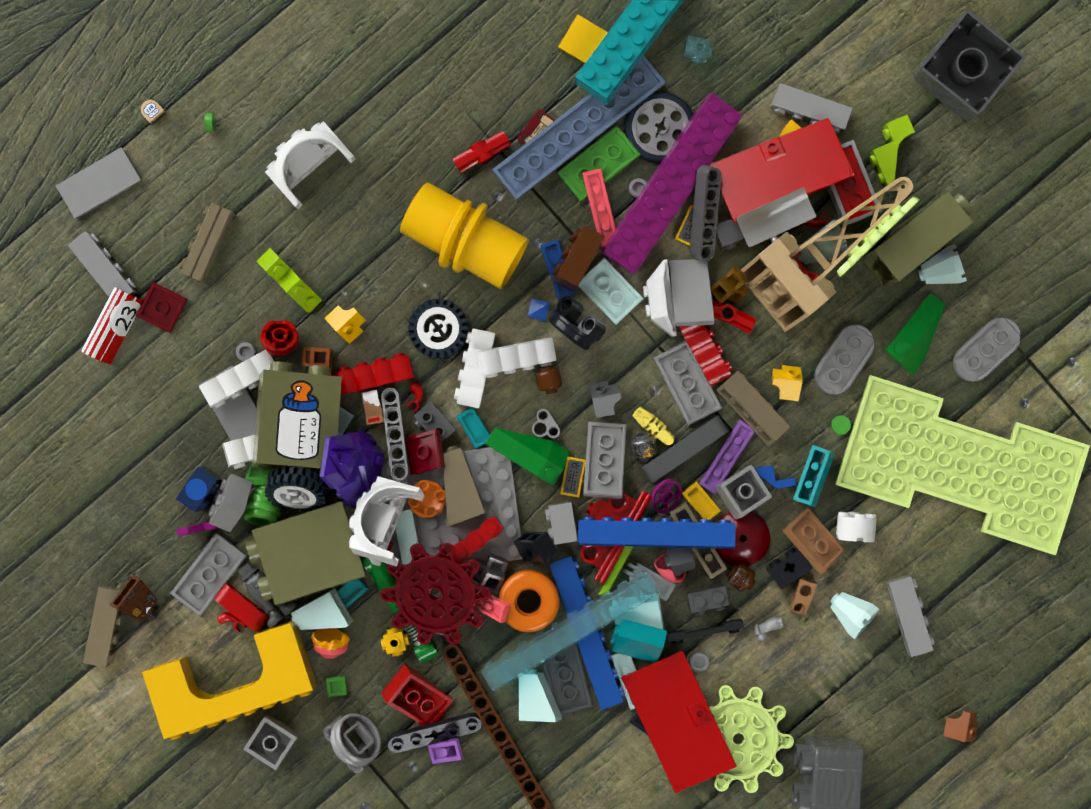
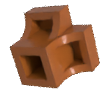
(317, 357)
(962, 728)

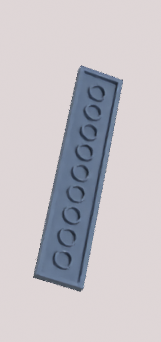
(574, 131)

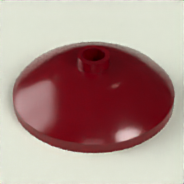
(756, 541)

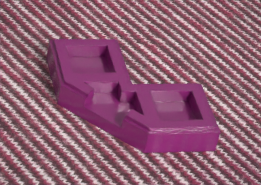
(195, 528)

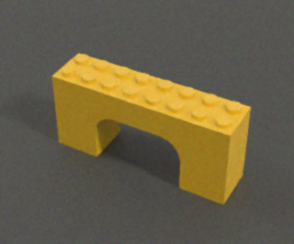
(186, 708)

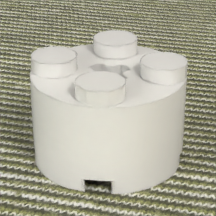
(856, 527)

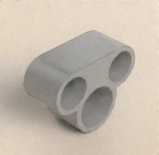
(548, 422)

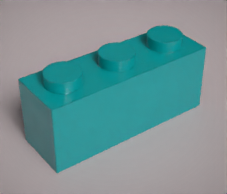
(814, 476)

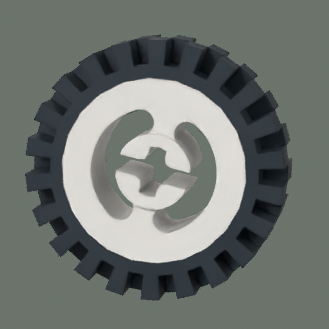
(422, 340)
(295, 489)

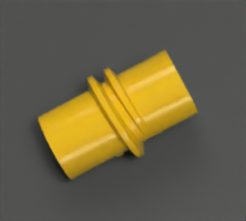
(463, 235)

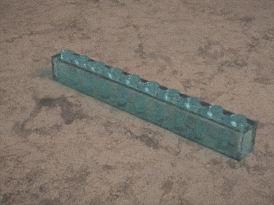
(570, 631)

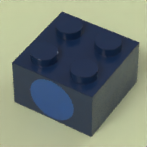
(200, 489)

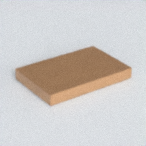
(813, 540)

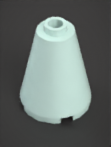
(826, 248)

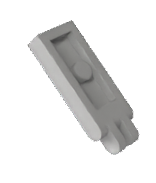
(664, 586)

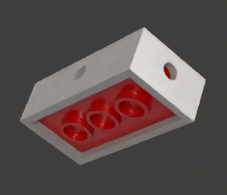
(853, 191)

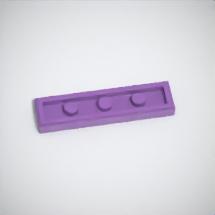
(727, 456)

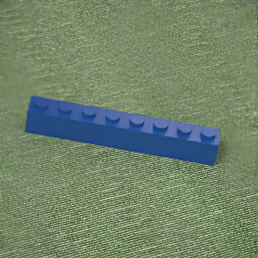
(656, 534)
(591, 647)

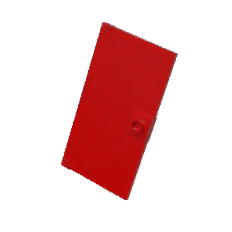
(781, 166)
(679, 721)

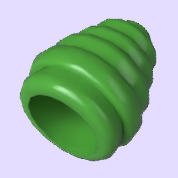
(259, 509)

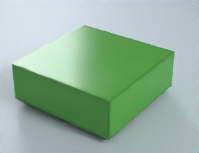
(336, 686)

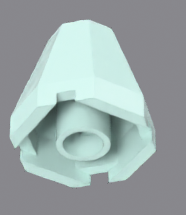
(943, 268)
(853, 613)

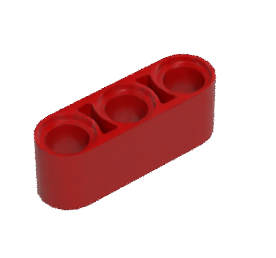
(241, 607)

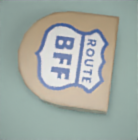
(151, 110)

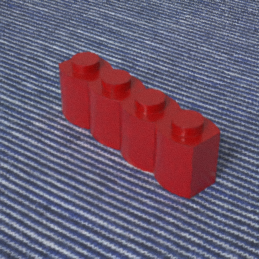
(707, 352)
(376, 374)
(477, 539)

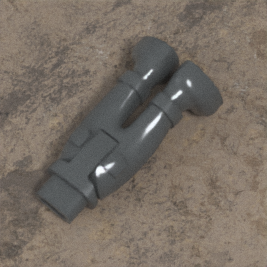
(250, 578)

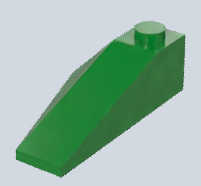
(914, 338)
(534, 454)

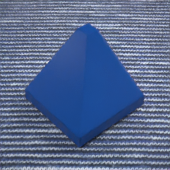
(538, 309)

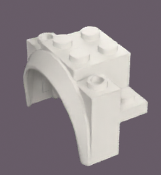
(303, 156)
(376, 521)

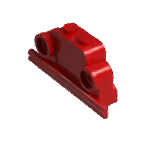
(607, 556)

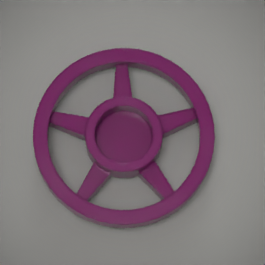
(666, 496)

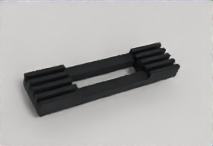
(732, 626)

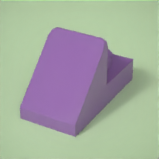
(445, 751)

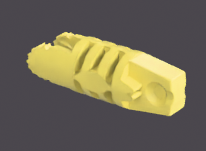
(653, 426)

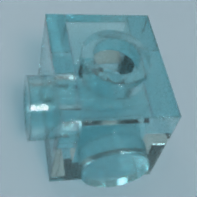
(697, 50)

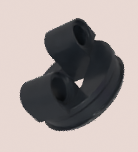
(565, 320)

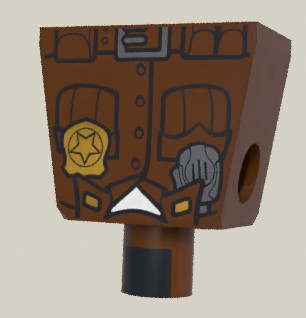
(136, 600)

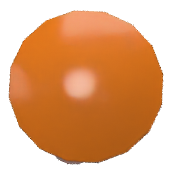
(433, 500)

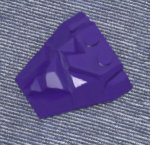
(351, 465)

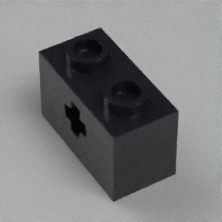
(535, 546)
(784, 577)

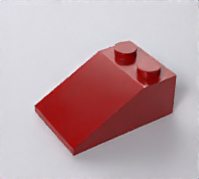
(416, 696)

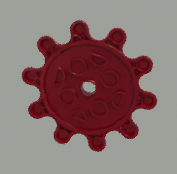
(433, 613)

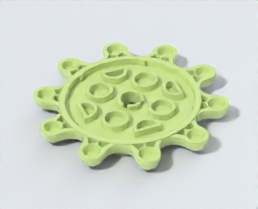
(876, 234)
(760, 735)

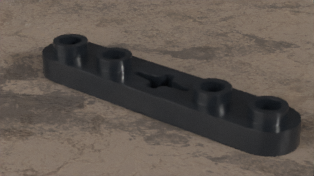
(423, 735)

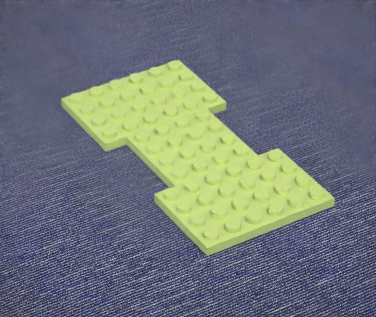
(906, 448)

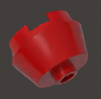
(279, 338)

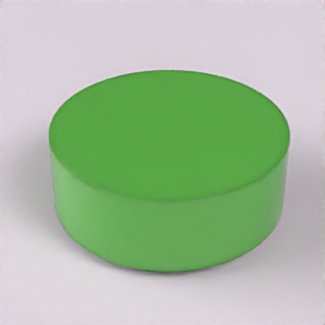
(209, 121)
(840, 425)

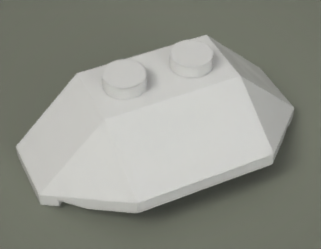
(660, 299)

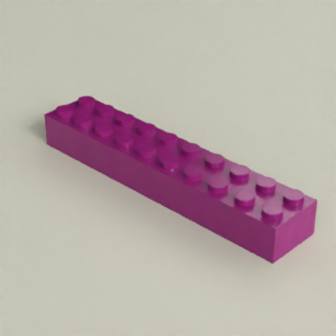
(670, 184)

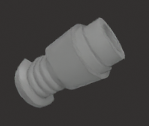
(769, 625)

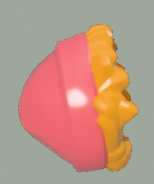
(330, 642)

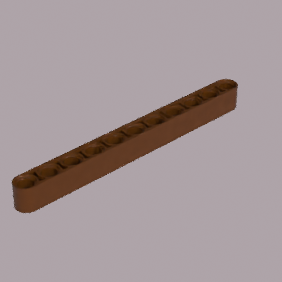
(493, 728)

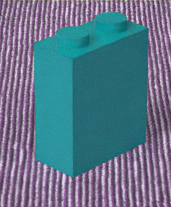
(638, 640)

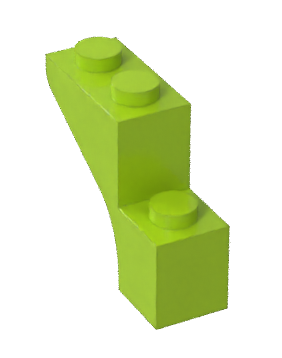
(885, 157)
(289, 280)

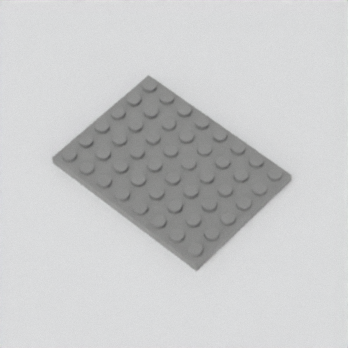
(497, 492)

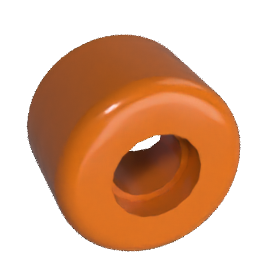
(547, 590)

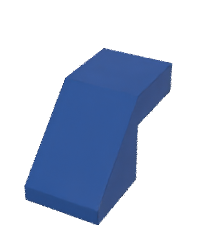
(767, 474)

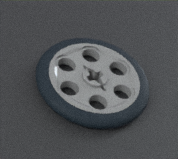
(634, 129)

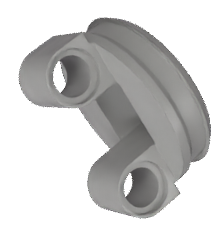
(346, 751)

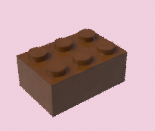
(577, 257)

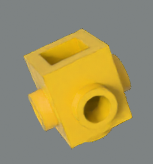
(395, 634)

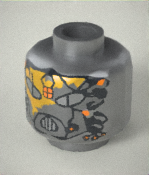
(644, 446)

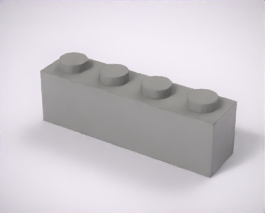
(810, 107)
(100, 265)
(909, 615)

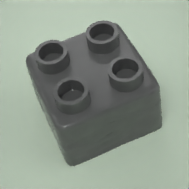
(968, 66)
(829, 772)

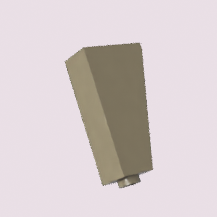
(460, 489)

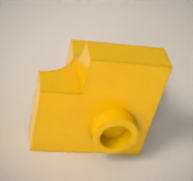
(346, 323)
(788, 381)

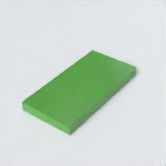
(609, 153)

